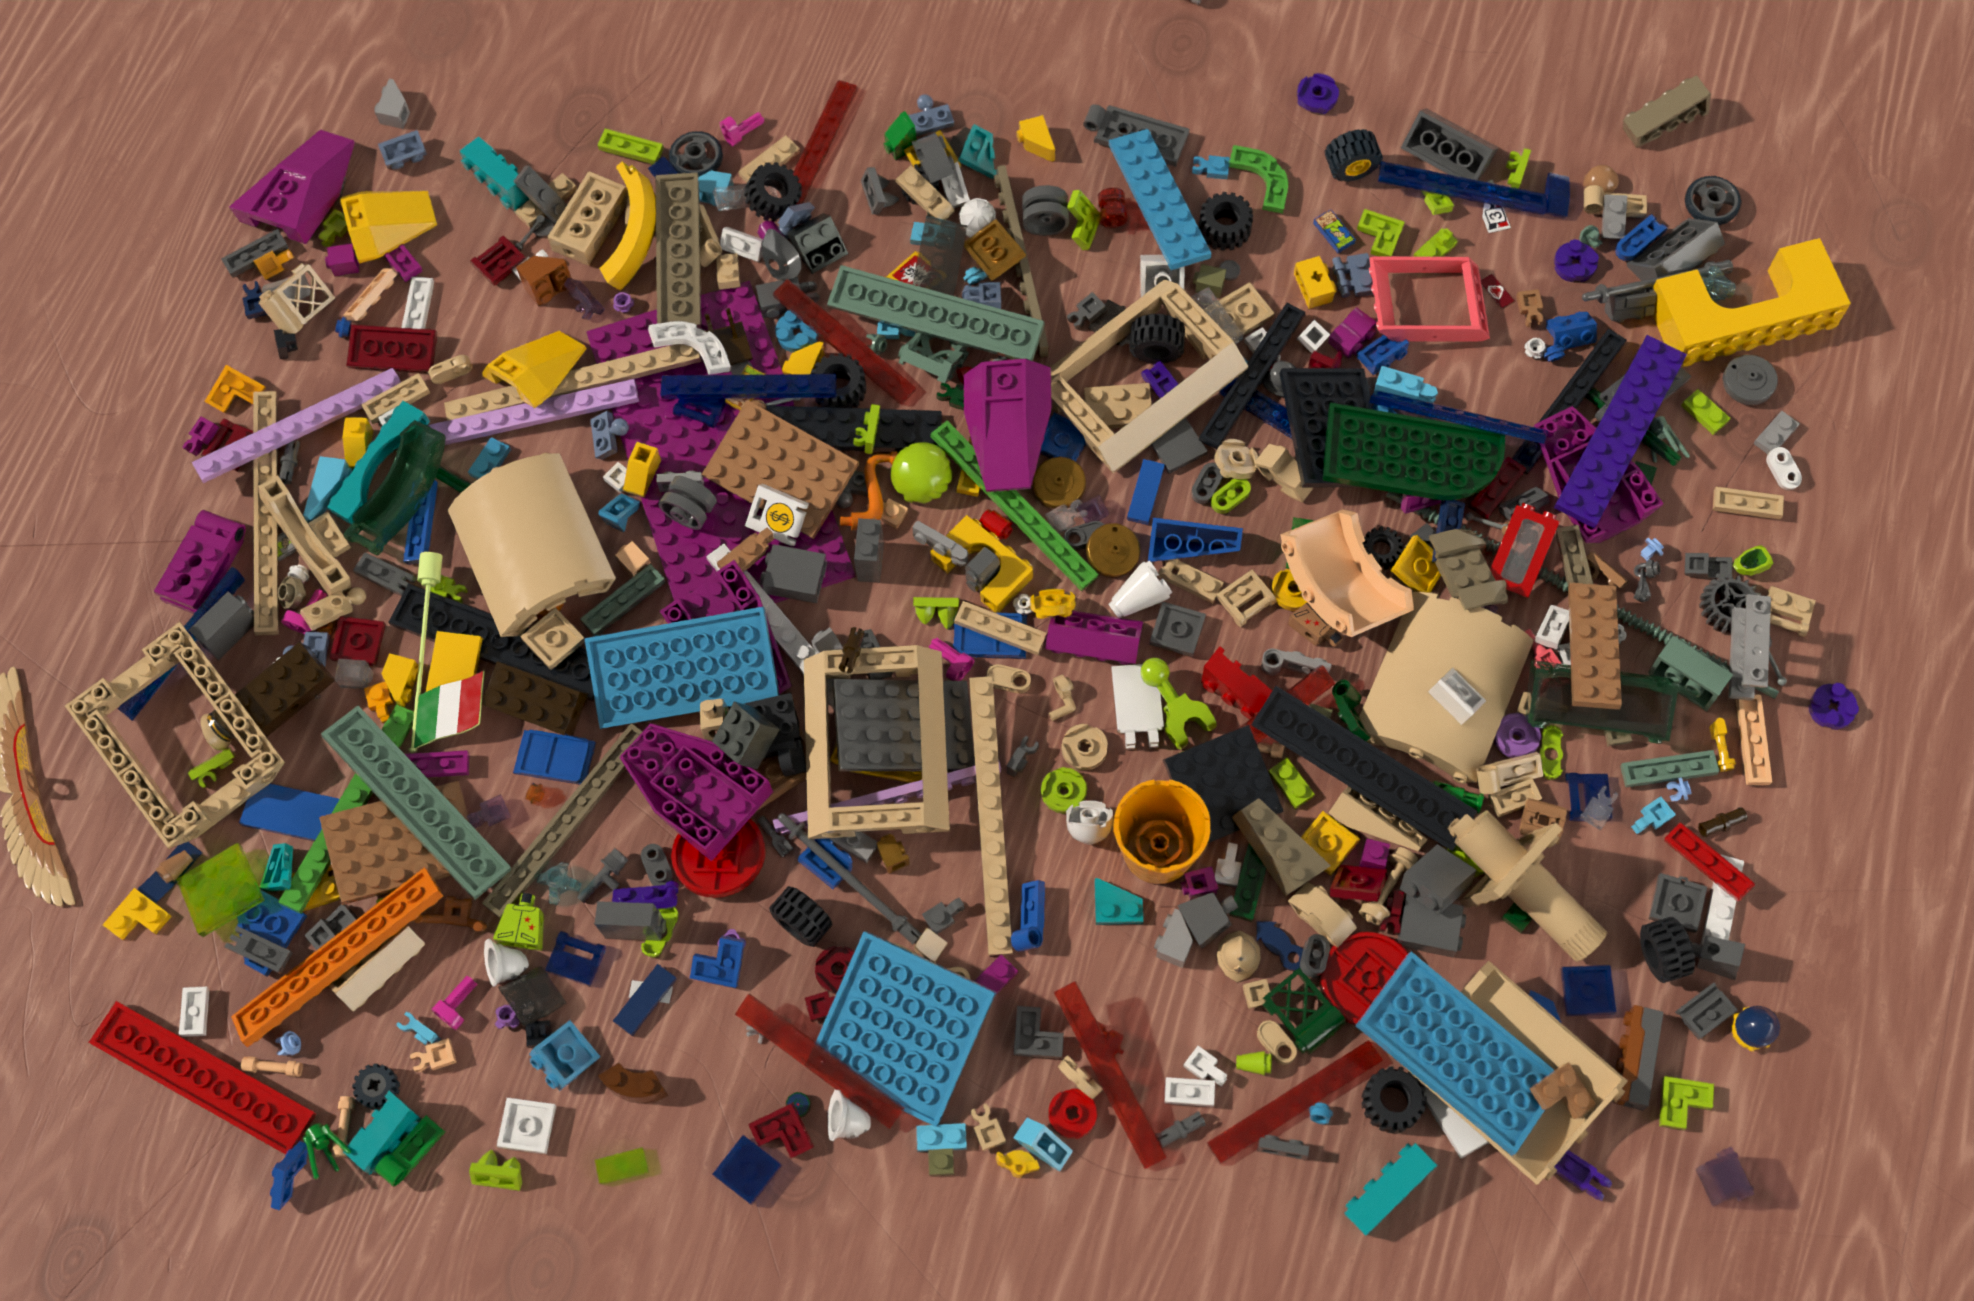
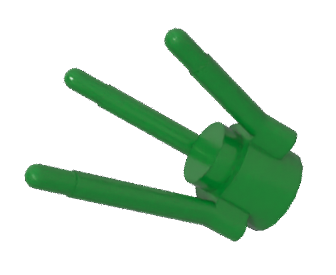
(318, 1137)

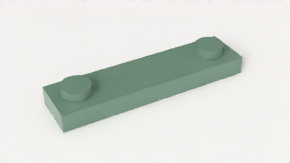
(622, 600)
(1669, 768)

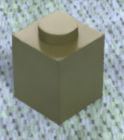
(1210, 277)

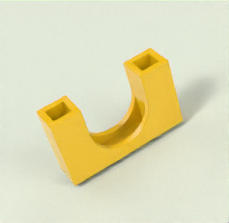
(1013, 572)

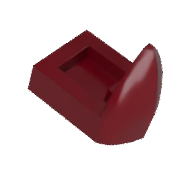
(1321, 361)

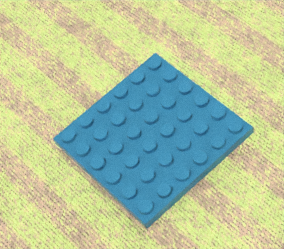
(905, 1024)

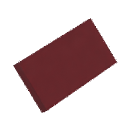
(391, 348)

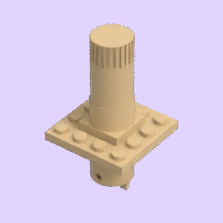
(1516, 871)

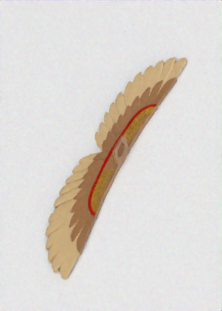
(24, 816)

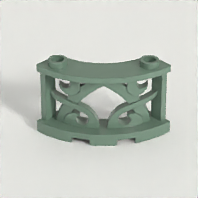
(934, 363)

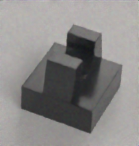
(285, 343)
(537, 1032)

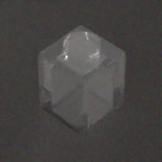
(353, 674)

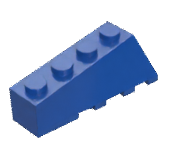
(1188, 539)

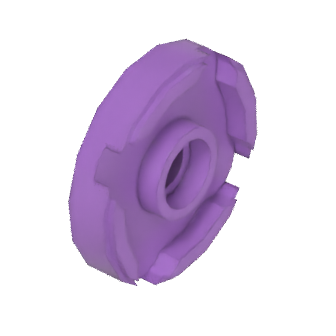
(1516, 725)

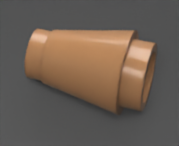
(172, 868)

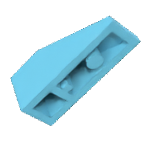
(326, 483)

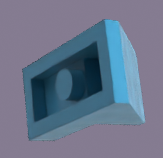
(618, 510)

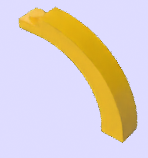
(639, 232)

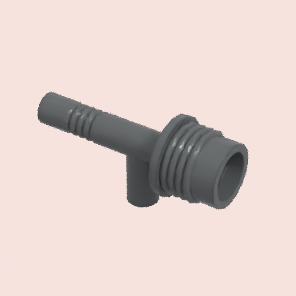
(613, 863)

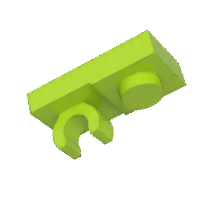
(1520, 163)
(1438, 245)
(868, 437)
(222, 760)

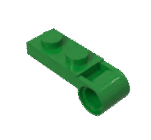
(410, 1152)

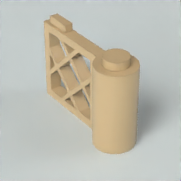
(283, 312)

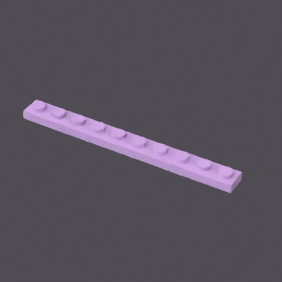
(550, 410)
(293, 427)
(897, 795)

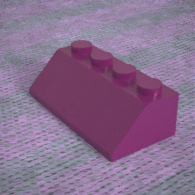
(1095, 636)

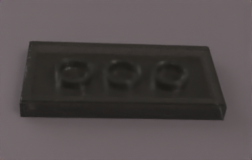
(939, 255)

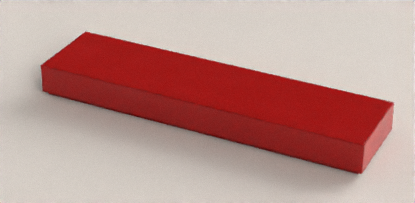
(1709, 862)

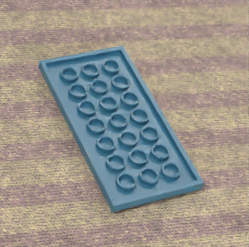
(680, 665)
(1457, 1052)

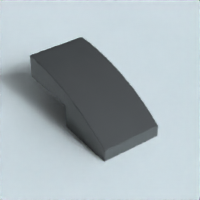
(1705, 567)
(329, 928)

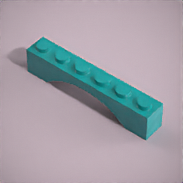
(356, 486)

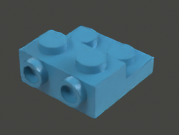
(563, 1056)

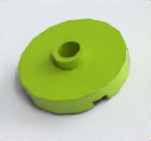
(1063, 779)

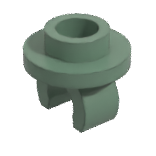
(1590, 236)
(878, 343)

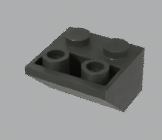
(818, 242)

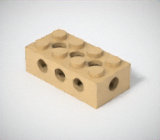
(588, 218)

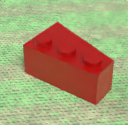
(1234, 685)

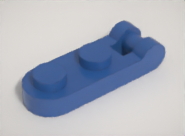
(1640, 238)

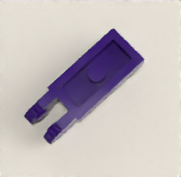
(1580, 1173)

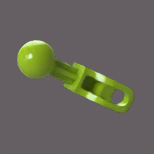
(1178, 709)

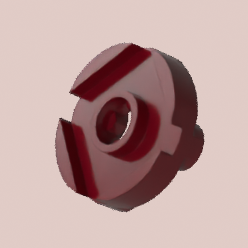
(825, 963)

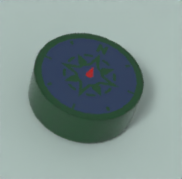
(801, 1103)

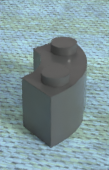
(933, 157)

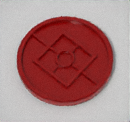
(728, 872)
(1359, 972)

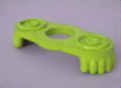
(1551, 739)
(654, 948)

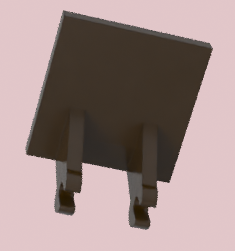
(733, 340)

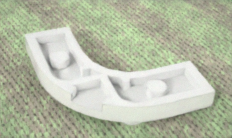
(688, 334)

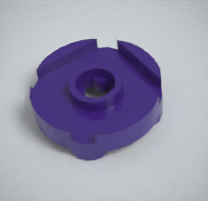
(1314, 103)
(1581, 252)
(1837, 694)

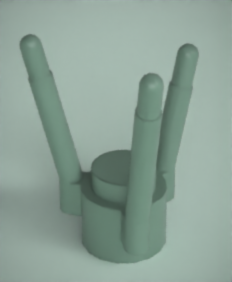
(1662, 430)

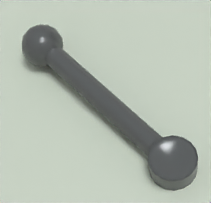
(540, 220)

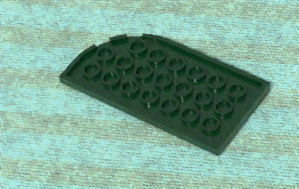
(1409, 454)

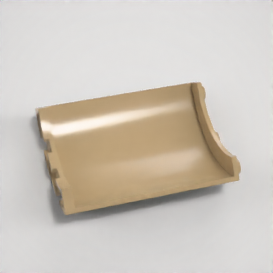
(529, 540)
(1422, 651)
(1555, 1046)

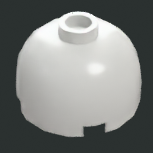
(1089, 821)

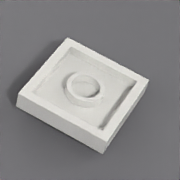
(526, 1126)

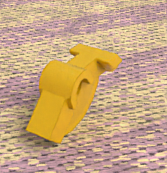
(1017, 1162)

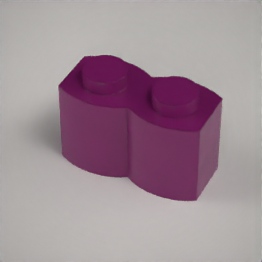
(1352, 333)

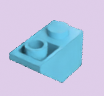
(710, 181)

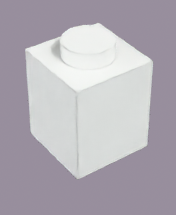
(1313, 336)

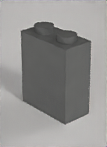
(869, 550)
(794, 573)
(223, 625)
(1438, 879)
(629, 921)
(1430, 932)

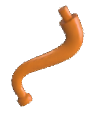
(876, 505)

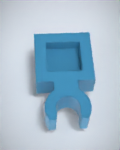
(1216, 166)

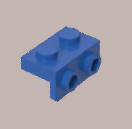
(1573, 330)
(1382, 353)
(820, 868)

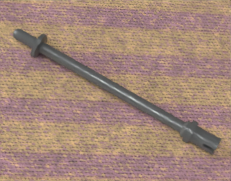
(1602, 292)
(898, 921)

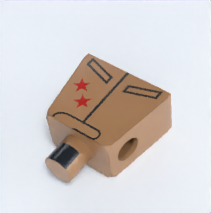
(1313, 627)

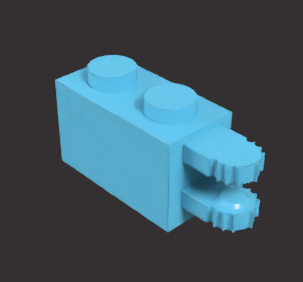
(1405, 385)

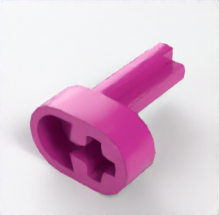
(733, 132)
(295, 621)
(959, 662)
(446, 1008)

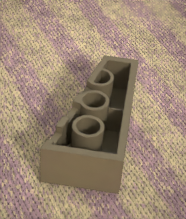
(1668, 111)
(1279, 847)

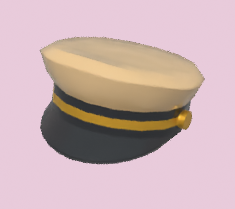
(216, 731)

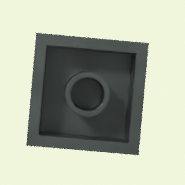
(745, 735)

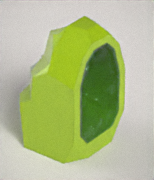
(1753, 561)

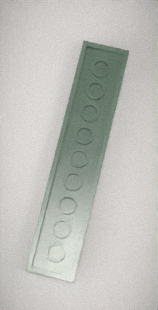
(935, 314)
(416, 802)

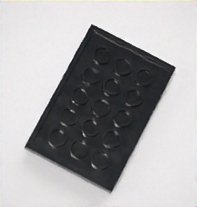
(1307, 403)

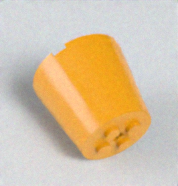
(1162, 815)

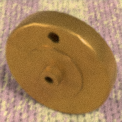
(1059, 482)
(1113, 550)

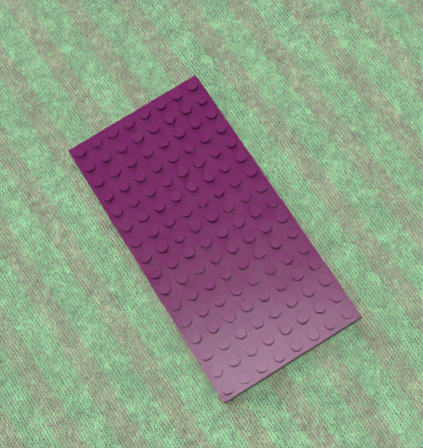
(690, 444)

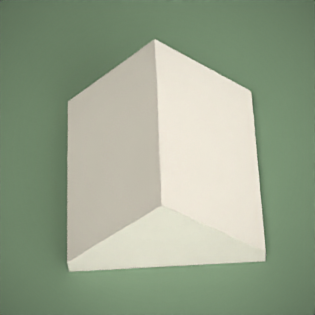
(1457, 696)

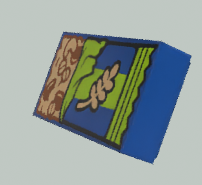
(1334, 231)

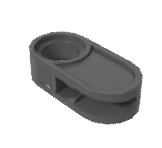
(1084, 531)

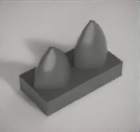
(873, 188)

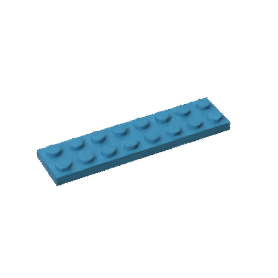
(1159, 199)

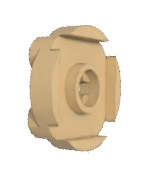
(1229, 466)
(1089, 735)
(1080, 1077)

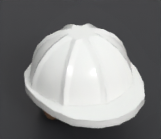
(976, 215)

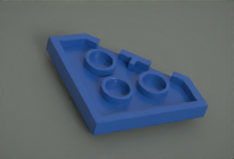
(272, 923)

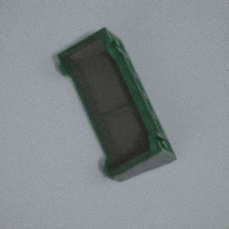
(1645, 707)

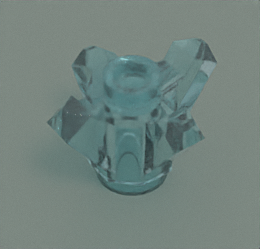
(1718, 285)
(558, 882)

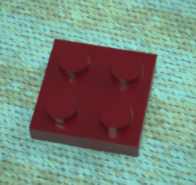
(358, 640)
(1358, 883)

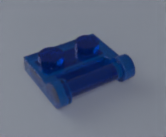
(713, 406)
(1592, 785)
(573, 966)

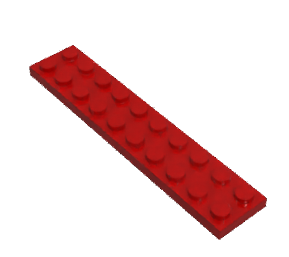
(202, 1078)

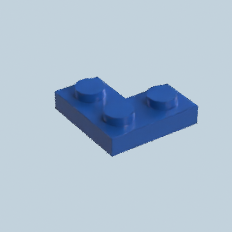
(723, 969)
(284, 1175)

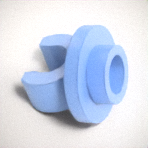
(1653, 547)
(1683, 789)
(290, 1043)

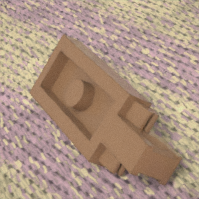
(749, 550)

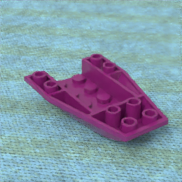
(1007, 419)
(1562, 450)
(724, 594)

